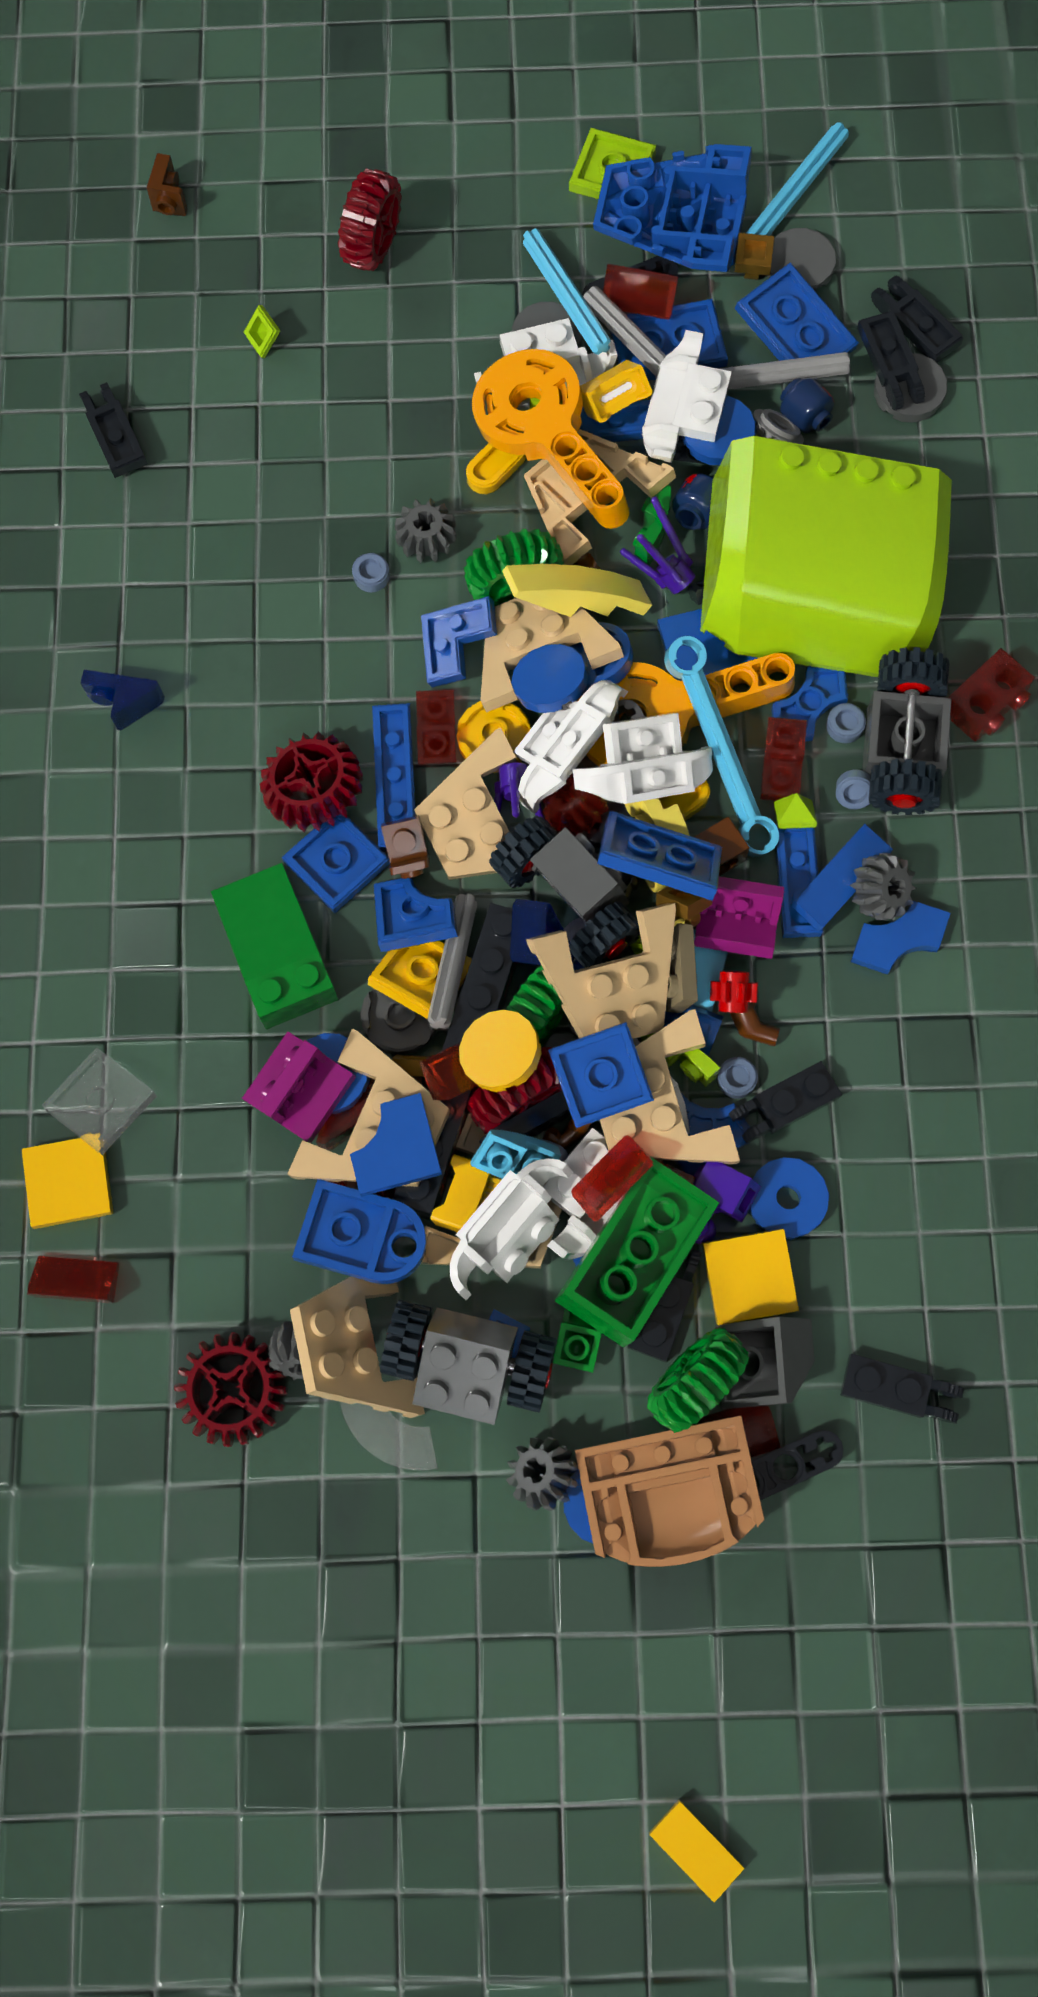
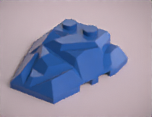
(679, 206)

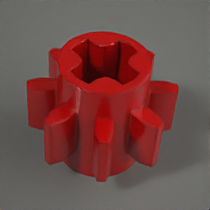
(734, 991)

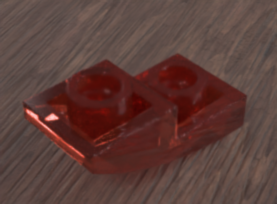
(436, 727)
(783, 758)

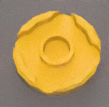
(478, 725)
(500, 1050)

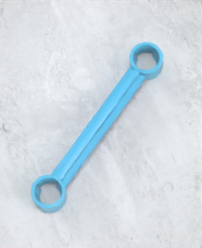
(719, 739)

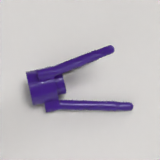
(673, 571)
(510, 778)

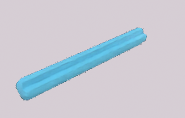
(800, 180)
(566, 291)

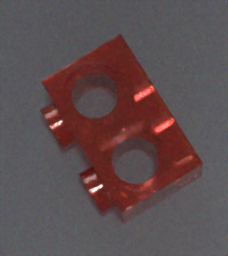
(984, 692)

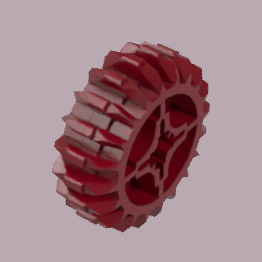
(369, 219)
(287, 785)
(495, 1108)
(219, 1404)

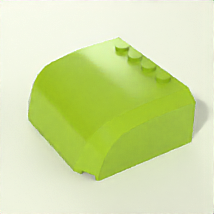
(824, 554)

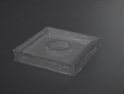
(99, 1101)

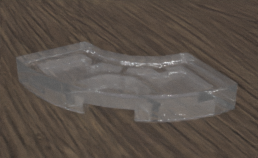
(390, 1439)

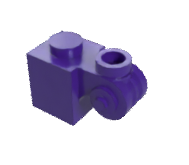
(728, 1187)

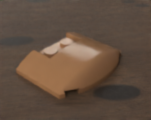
(671, 1494)

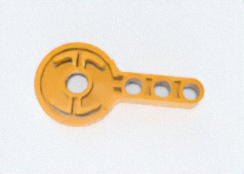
(548, 427)
(671, 696)

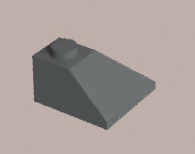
(777, 1363)

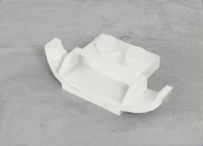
(559, 339)
(684, 400)
(562, 740)
(645, 762)
(507, 1225)
(581, 1228)

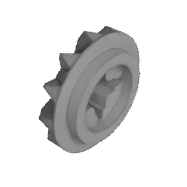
(776, 426)

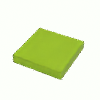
(601, 150)

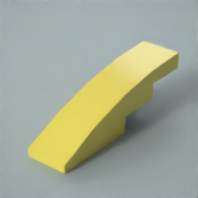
(573, 586)

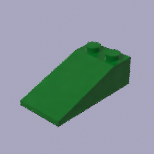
(273, 946)
(637, 1254)

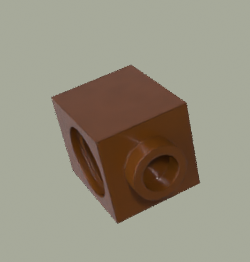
(733, 845)

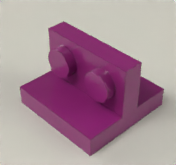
(741, 918)
(299, 1087)

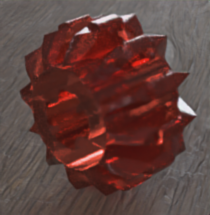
(573, 809)

